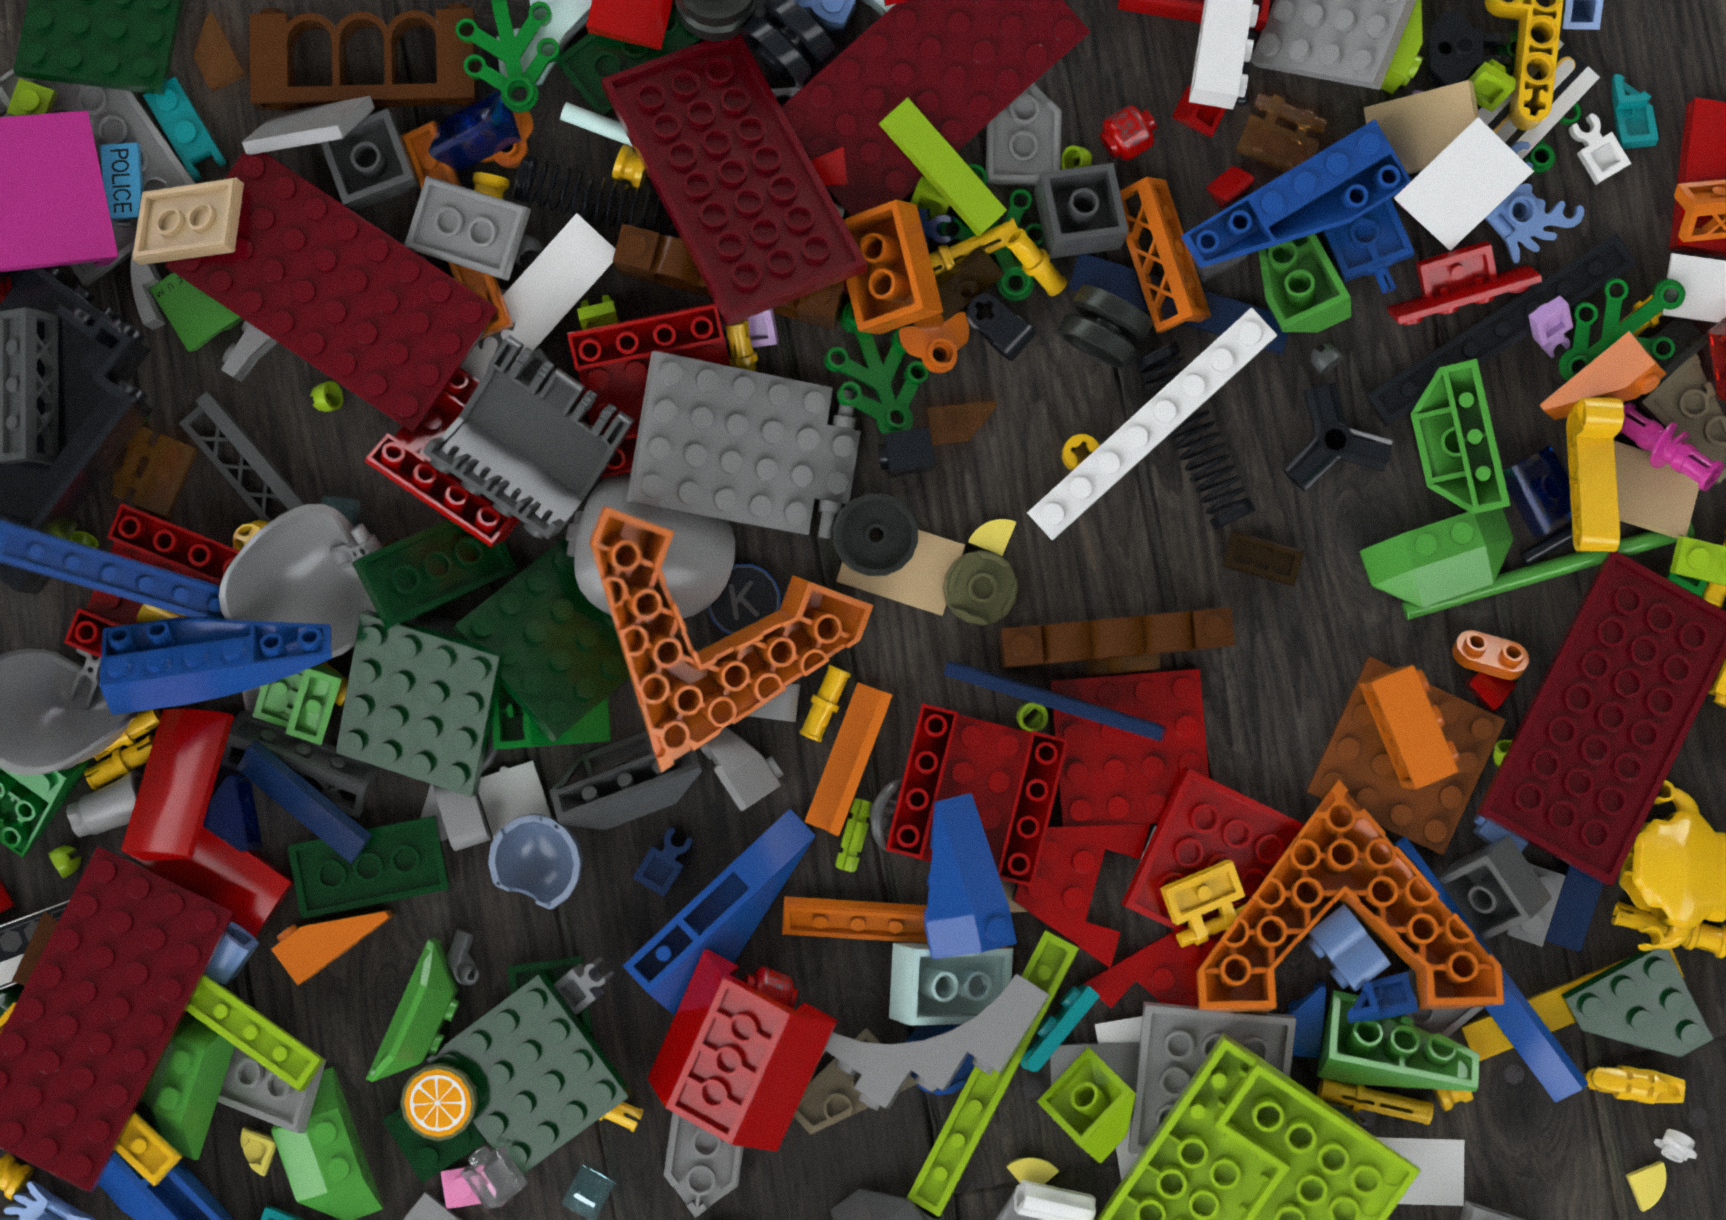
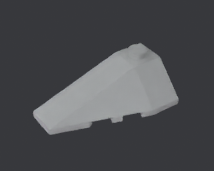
(742, 768)

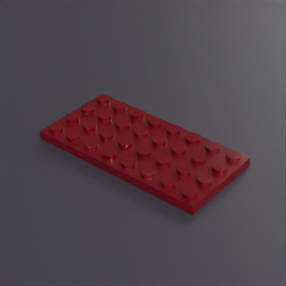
(950, 59)
(733, 177)
(341, 293)
(1608, 718)
(101, 1014)

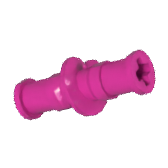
(1669, 449)

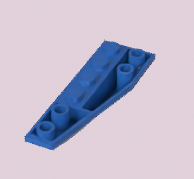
(1305, 200)
(202, 659)
(722, 914)
(175, 1198)

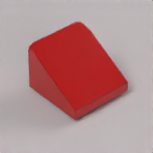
(1198, 116)
(1230, 186)
(1489, 689)

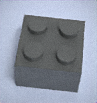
(370, 162)
(1081, 210)
(1495, 888)

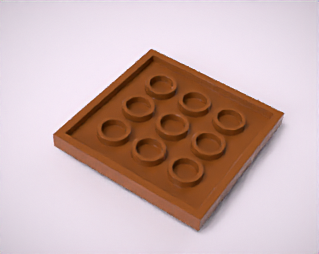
(1363, 765)

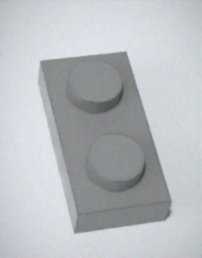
(1536, 929)

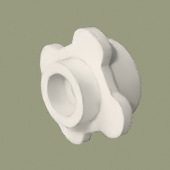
(1676, 1146)

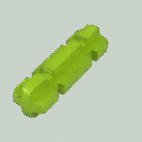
(854, 835)

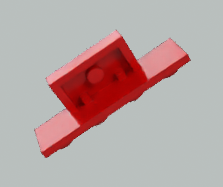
(1460, 279)

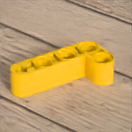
(1534, 54)
(1592, 473)

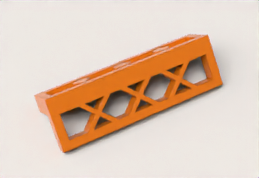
(1702, 200)
(1173, 255)
(848, 758)

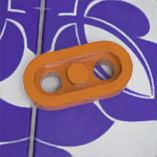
(1492, 656)

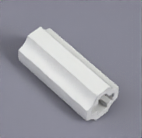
(1052, 1202)

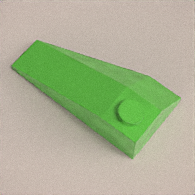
(1303, 286)
(1391, 1052)

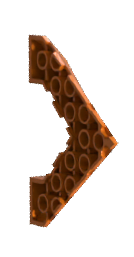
(694, 693)
(1349, 860)

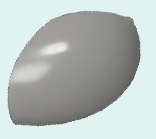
(695, 562)
(302, 573)
(53, 712)

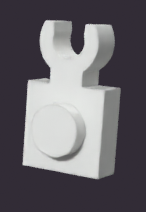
(1601, 154)

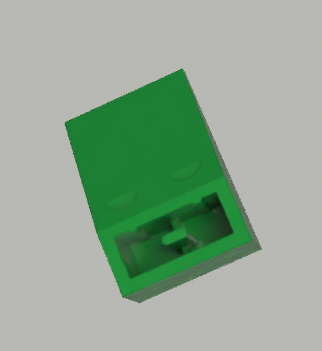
(516, 729)
(31, 803)

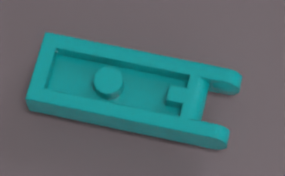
(184, 127)
(1055, 1029)

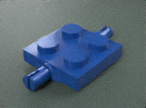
(1370, 245)

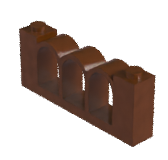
(273, 60)
(668, 263)
(1116, 637)

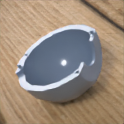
(536, 859)

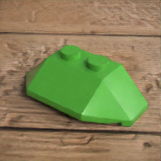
(1459, 440)
(1440, 558)
(420, 1015)
(188, 1085)
(328, 1160)

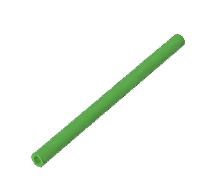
(1547, 570)

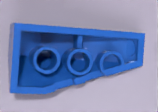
(965, 894)

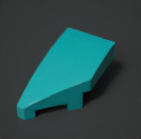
(1632, 115)

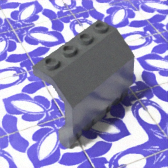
(527, 442)

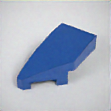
(1384, 999)
(1309, 1021)

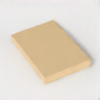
(1425, 122)
(188, 221)
(1650, 496)
(918, 581)

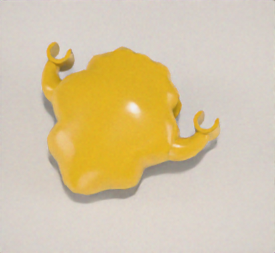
(1677, 871)

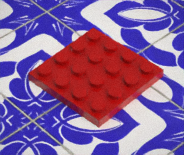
(1120, 774)
(1200, 829)

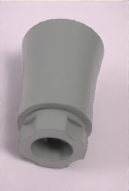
(106, 807)

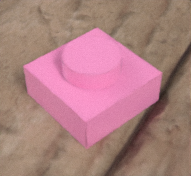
(456, 1189)

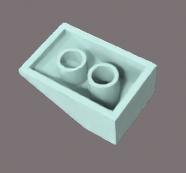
(945, 988)

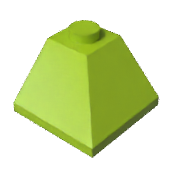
(1091, 1105)

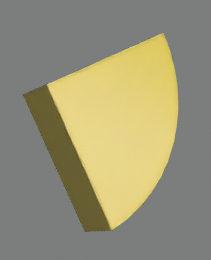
(993, 535)
(258, 1149)
(1032, 1169)
(1648, 1184)

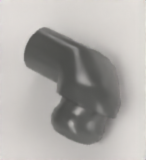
(460, 961)

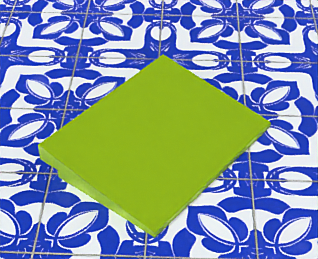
(1258, 1149)

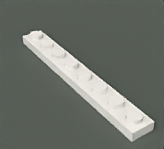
(1152, 424)

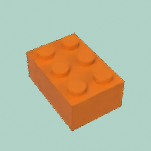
(899, 269)
(1410, 726)

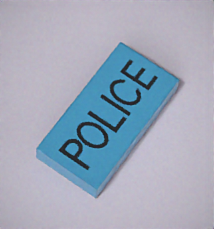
(122, 179)

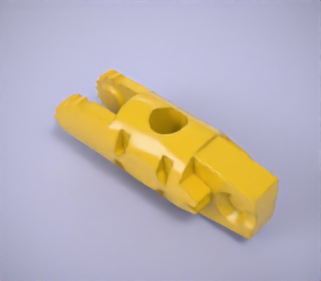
(1637, 1084)

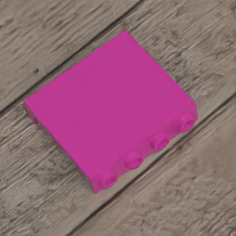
(52, 194)

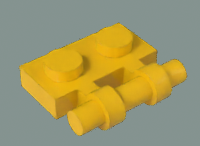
(1200, 894)

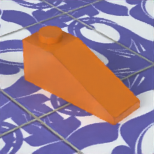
(1619, 372)
(318, 944)

